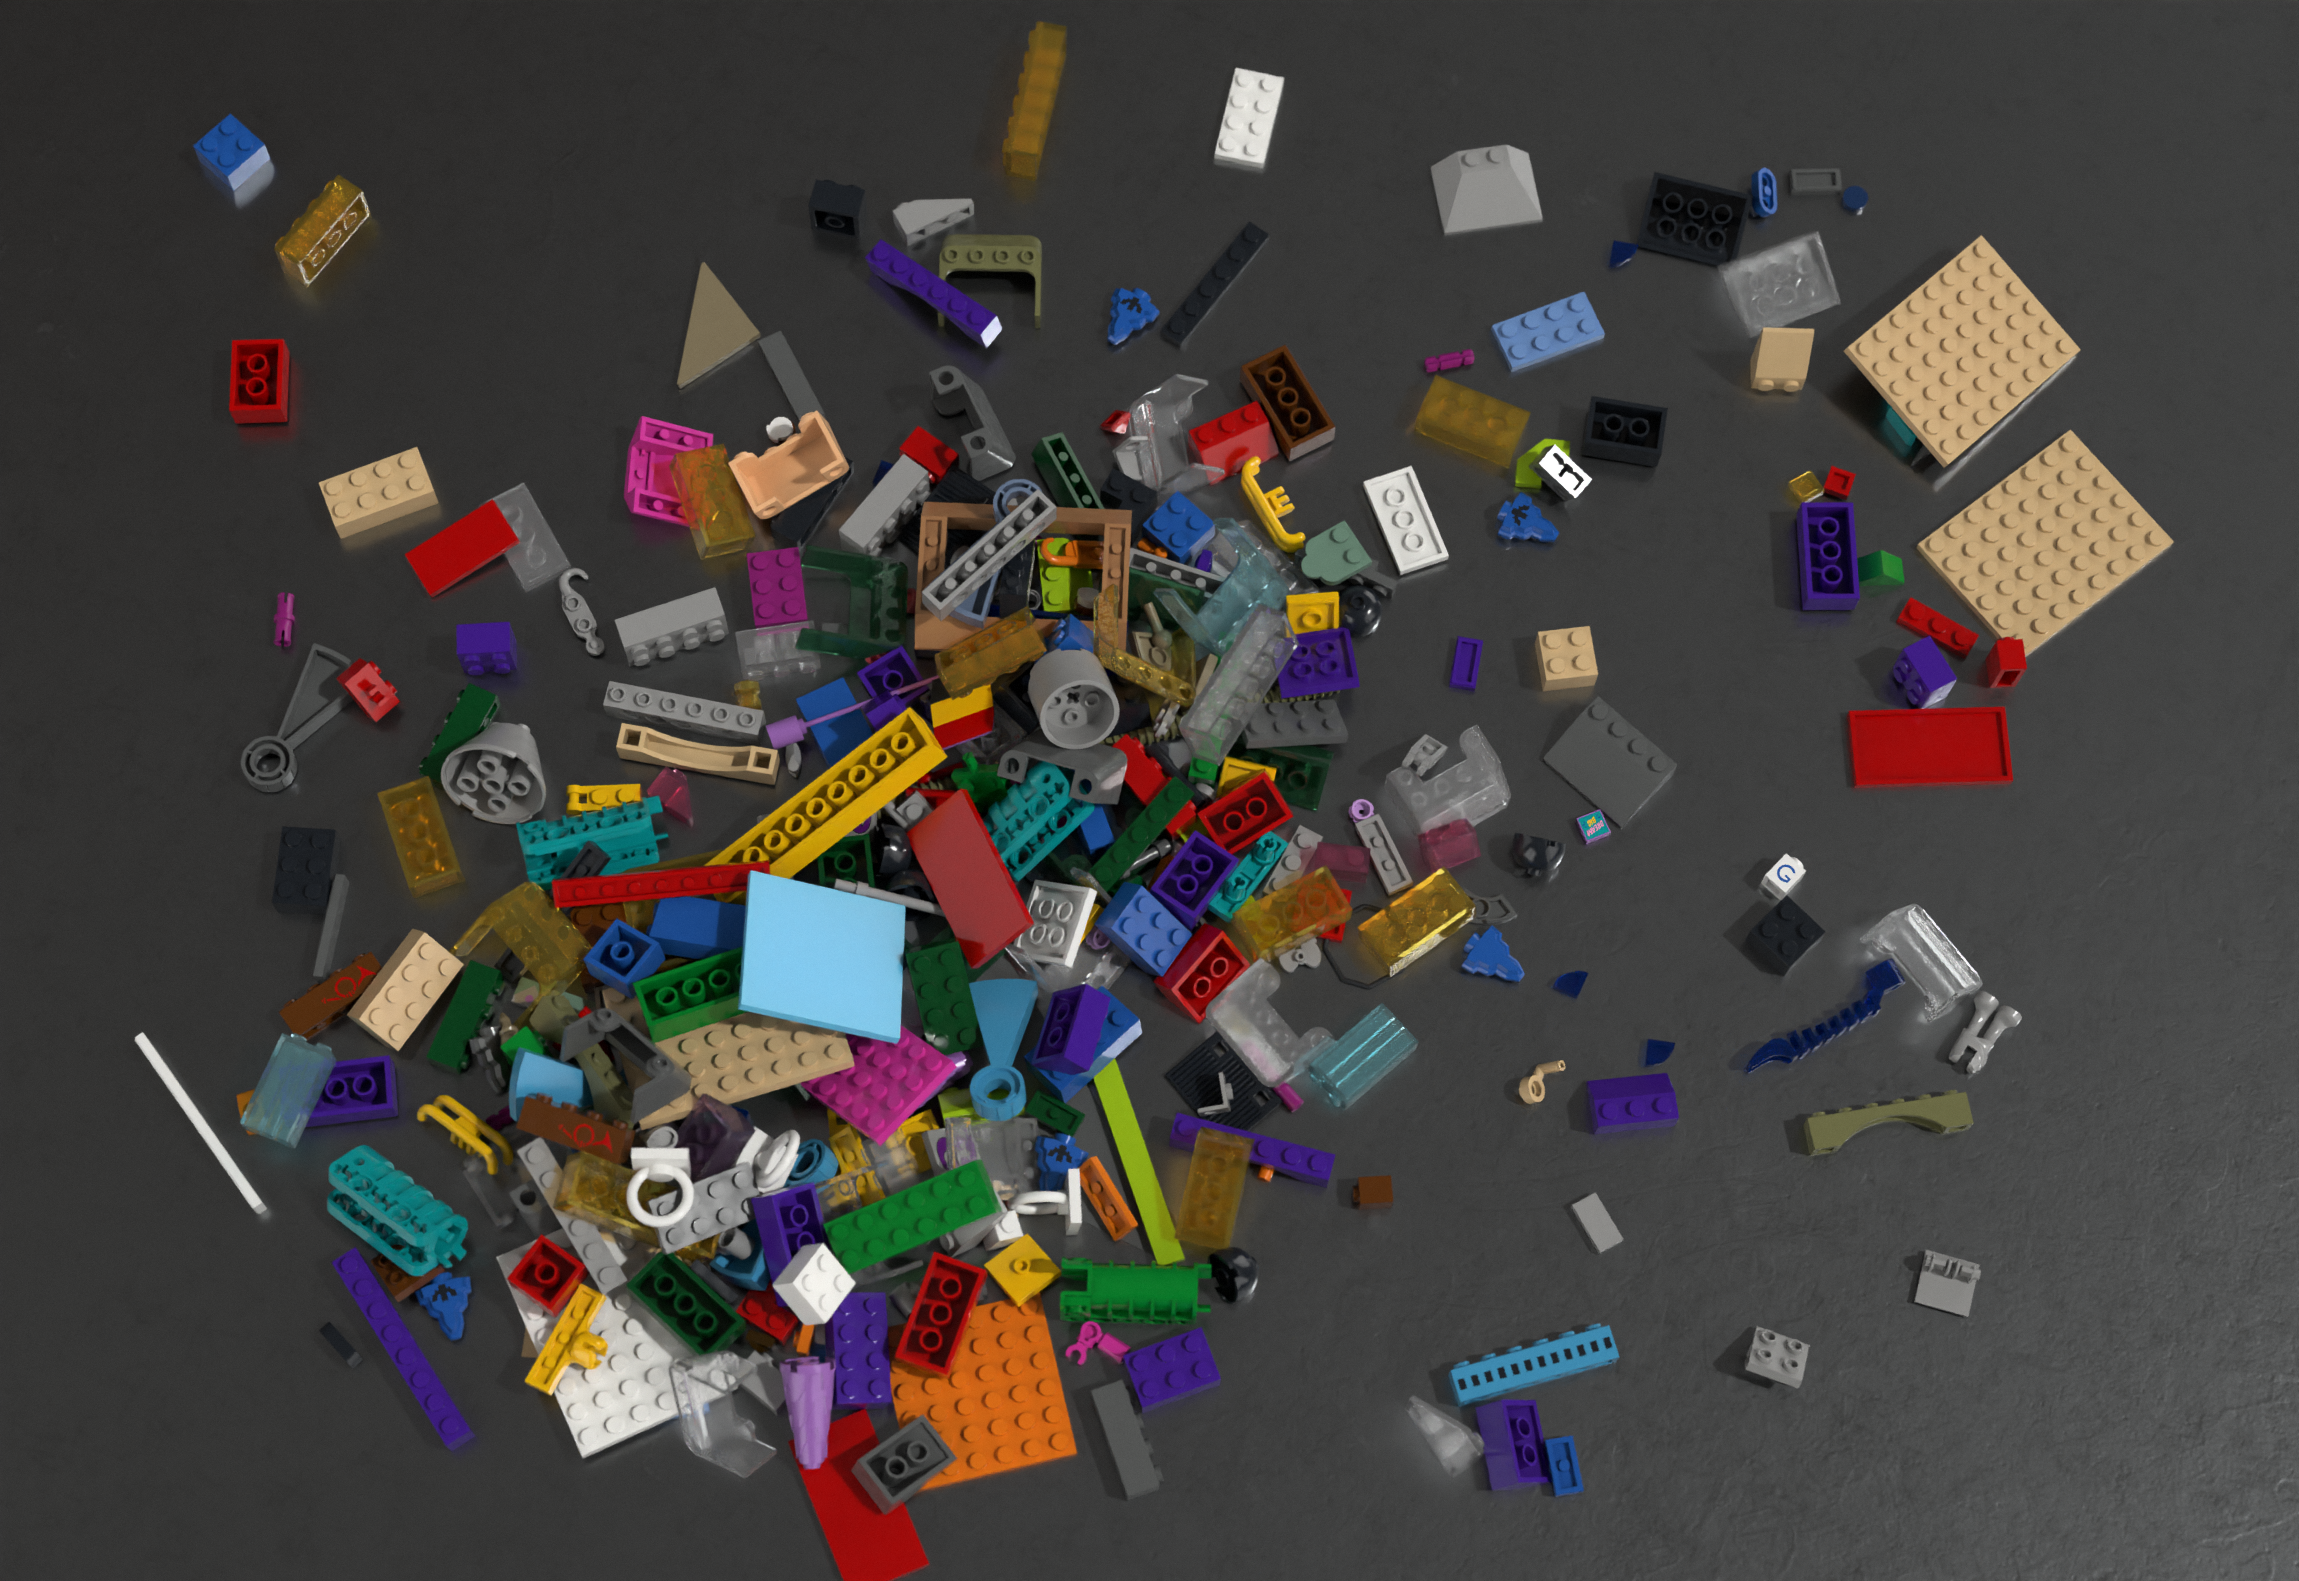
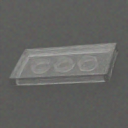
(538, 553)

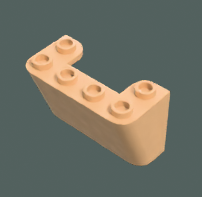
(791, 469)

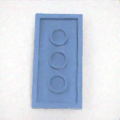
(1547, 331)

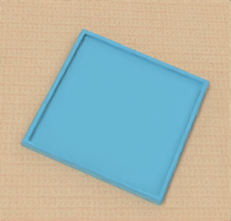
(822, 957)

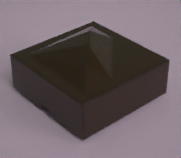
(761, 1342)

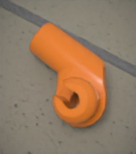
(1148, 547)

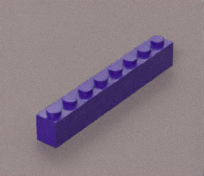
(403, 1349)

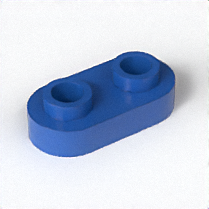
(1764, 192)

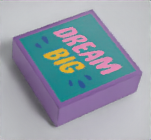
(1593, 826)

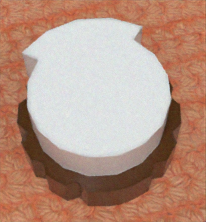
(780, 430)
(1085, 601)

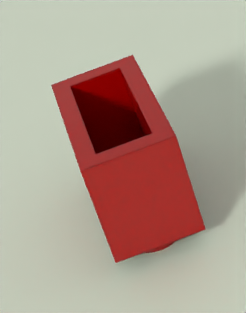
(929, 454)
(2006, 663)

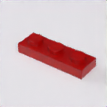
(1940, 628)

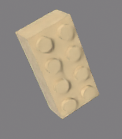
(378, 492)
(405, 989)

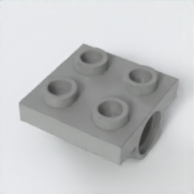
(1777, 1357)

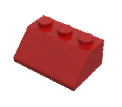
(1233, 440)
(1202, 971)

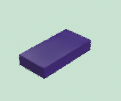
(1466, 663)

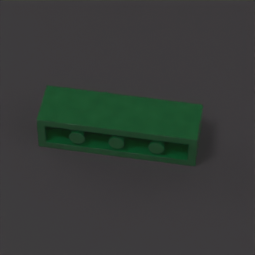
(1065, 474)
(470, 717)
(465, 1017)

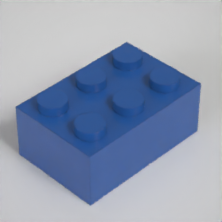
(1143, 929)

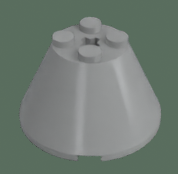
(497, 775)

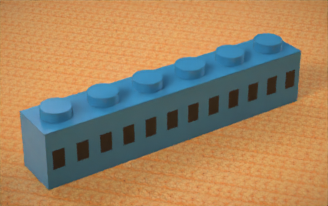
(1533, 1365)

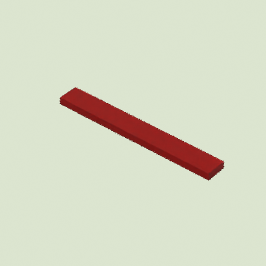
(655, 884)

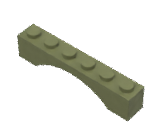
(608, 1089)
(1941, 1113)

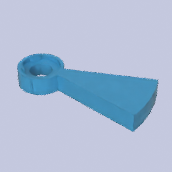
(1002, 1015)
(547, 1075)
(754, 1271)

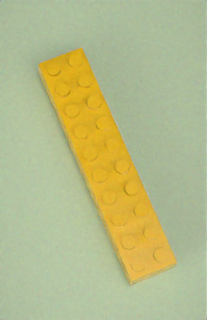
(837, 800)

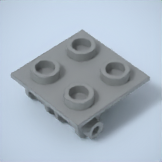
(1947, 1283)

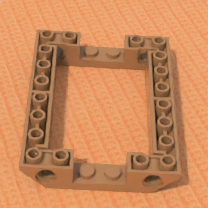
(939, 635)

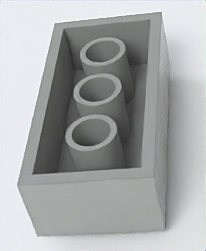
(886, 509)
(672, 627)

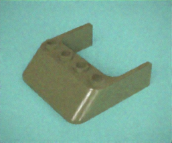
(993, 253)

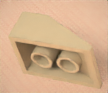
(1781, 359)

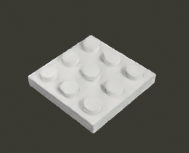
(1059, 922)

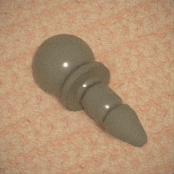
(508, 1030)

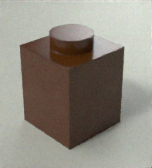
(1373, 1192)

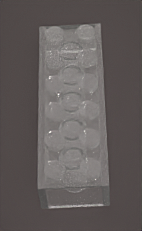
(1238, 684)

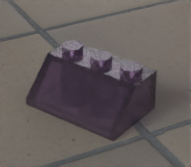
(713, 1136)

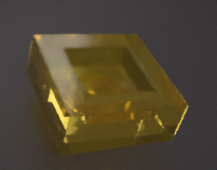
(1806, 487)

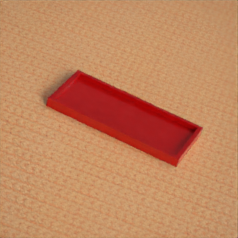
(1930, 747)
(969, 879)
(858, 1532)

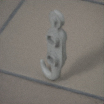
(579, 613)
(1165, 717)

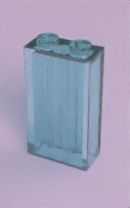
(1362, 1057)
(288, 1090)

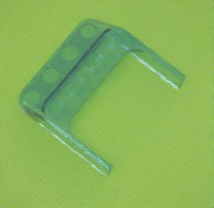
(1236, 598)

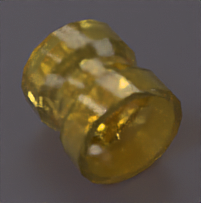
(747, 694)

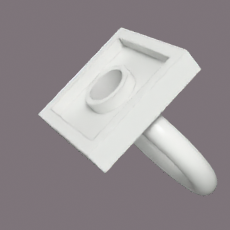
(770, 1158)
(660, 1166)
(1063, 1202)

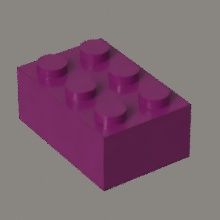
(777, 587)

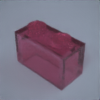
(1449, 845)
(1343, 861)

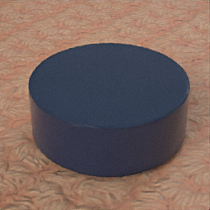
(1854, 198)

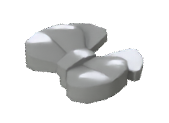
(1308, 954)

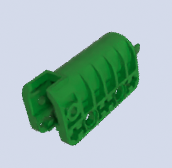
(1133, 1292)

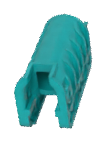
(620, 831)

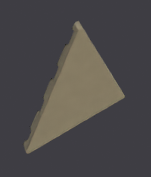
(714, 330)

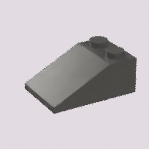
(903, 1464)

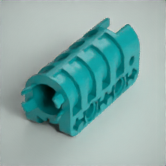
(1030, 814)
(397, 1208)

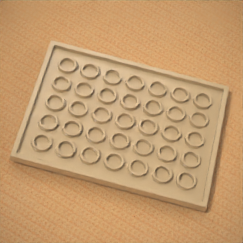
(1962, 351)
(2045, 544)
(736, 1056)

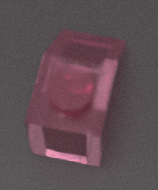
(673, 794)

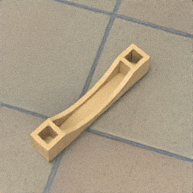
(656, 748)

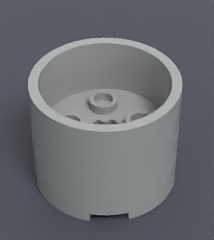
(1073, 698)

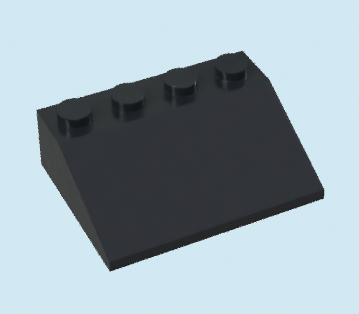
(1693, 220)

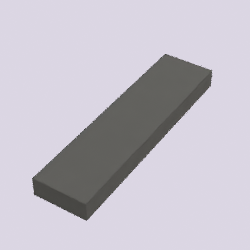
(789, 375)
(330, 928)

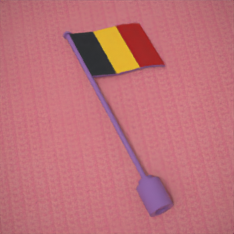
(953, 720)

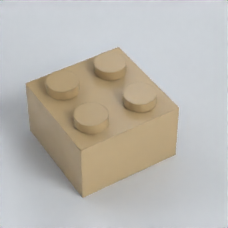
(1566, 658)

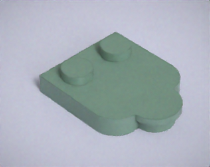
(1334, 555)

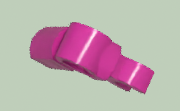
(1091, 1334)

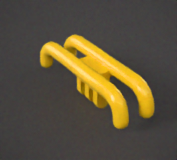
(1270, 508)
(467, 1131)

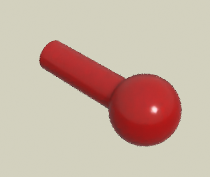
(932, 776)

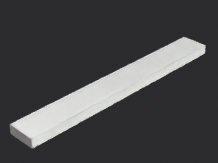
(200, 1123)

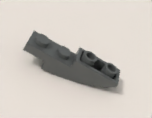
(1369, 577)

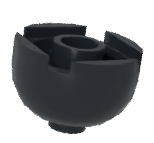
(1359, 610)
(892, 851)
(1537, 853)
(915, 885)
(1234, 1272)

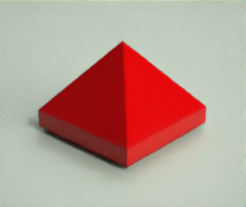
(1116, 422)

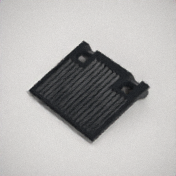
(953, 488)
(1199, 1085)

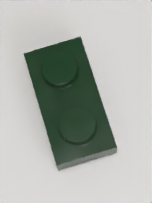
(1054, 1113)

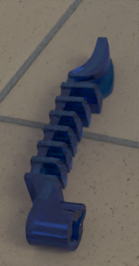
(1884, 979)

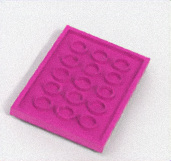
(883, 1084)

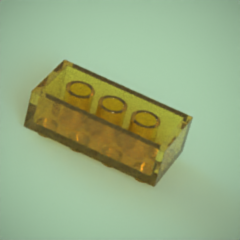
(322, 230)
(1472, 421)
(712, 501)
(990, 653)
(421, 837)
(1292, 915)
(1417, 921)
(1214, 1188)

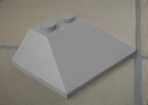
(1485, 189)

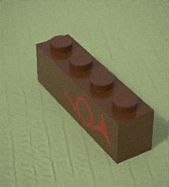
(332, 999)
(576, 1128)

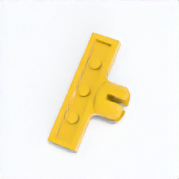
(847, 1150)
(570, 1342)

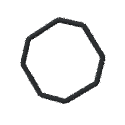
(1337, 969)

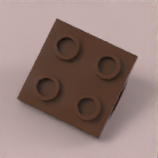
(399, 1281)

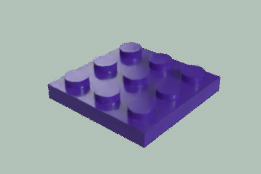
(1320, 664)

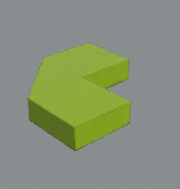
(1525, 475)

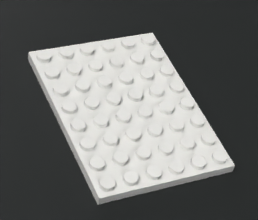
(633, 1381)

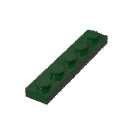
(1141, 833)

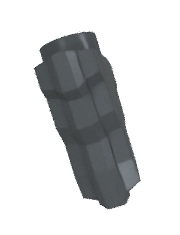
(491, 1057)

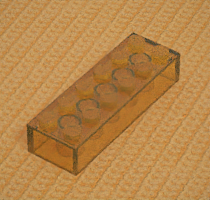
(1035, 100)
(597, 1193)

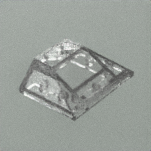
(1003, 1147)

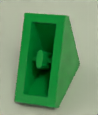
(1880, 569)

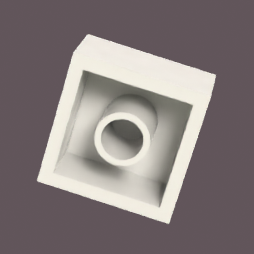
(813, 1284)

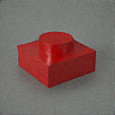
(1839, 482)

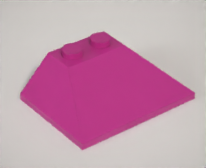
(648, 478)

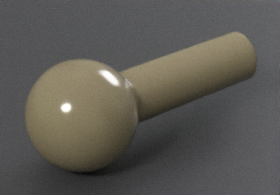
(1161, 638)

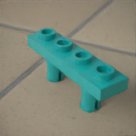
(1247, 876)

